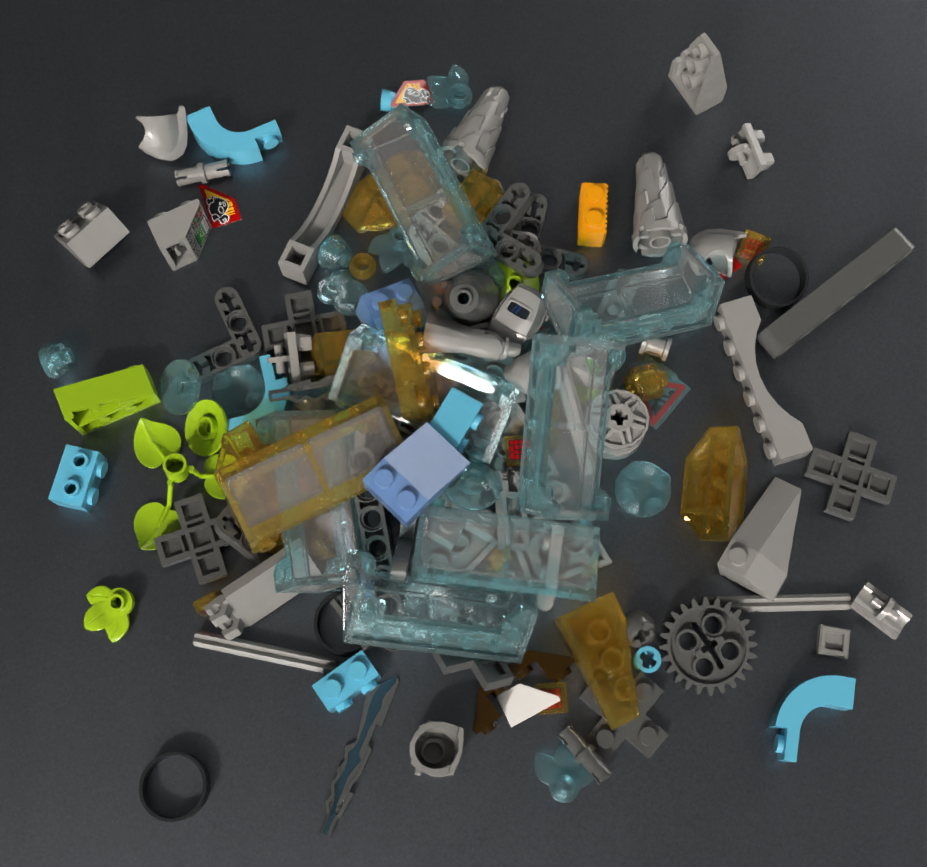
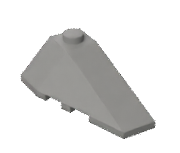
(699, 75)
(763, 543)

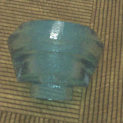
(334, 253)
(56, 359)

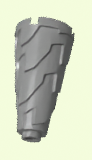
(474, 139)
(656, 214)

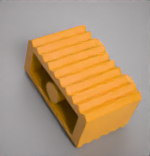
(592, 214)

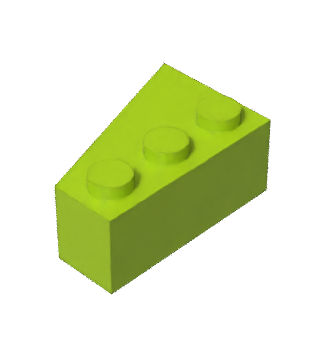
(107, 398)

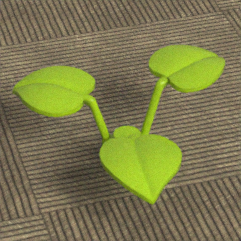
(160, 444)

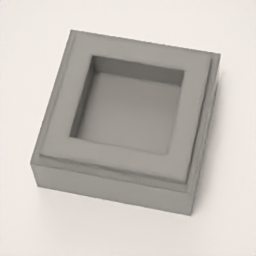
(833, 641)

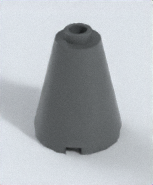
(482, 298)

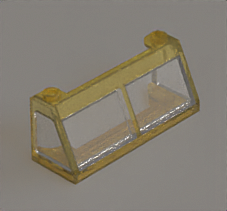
(307, 471)

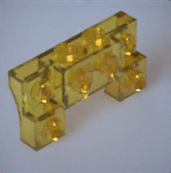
(406, 360)

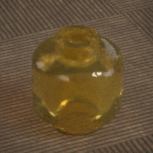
(646, 381)

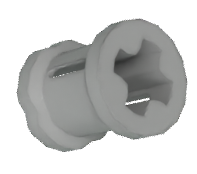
(657, 347)

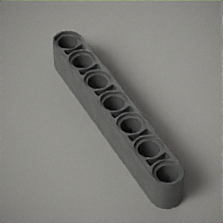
(835, 293)
(370, 534)

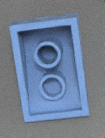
(402, 291)
(415, 474)

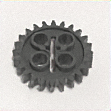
(729, 630)

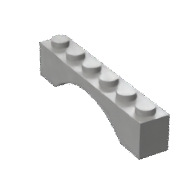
(301, 251)
(783, 434)

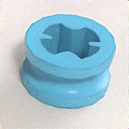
(656, 657)

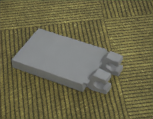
(248, 599)

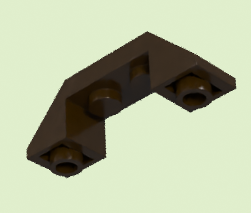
(550, 665)

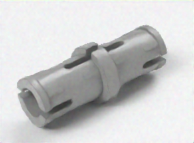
(202, 172)

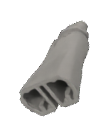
(448, 336)

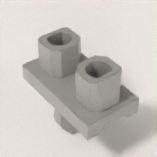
(748, 151)
(293, 344)
(880, 610)

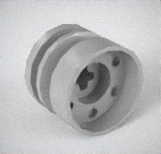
(624, 439)

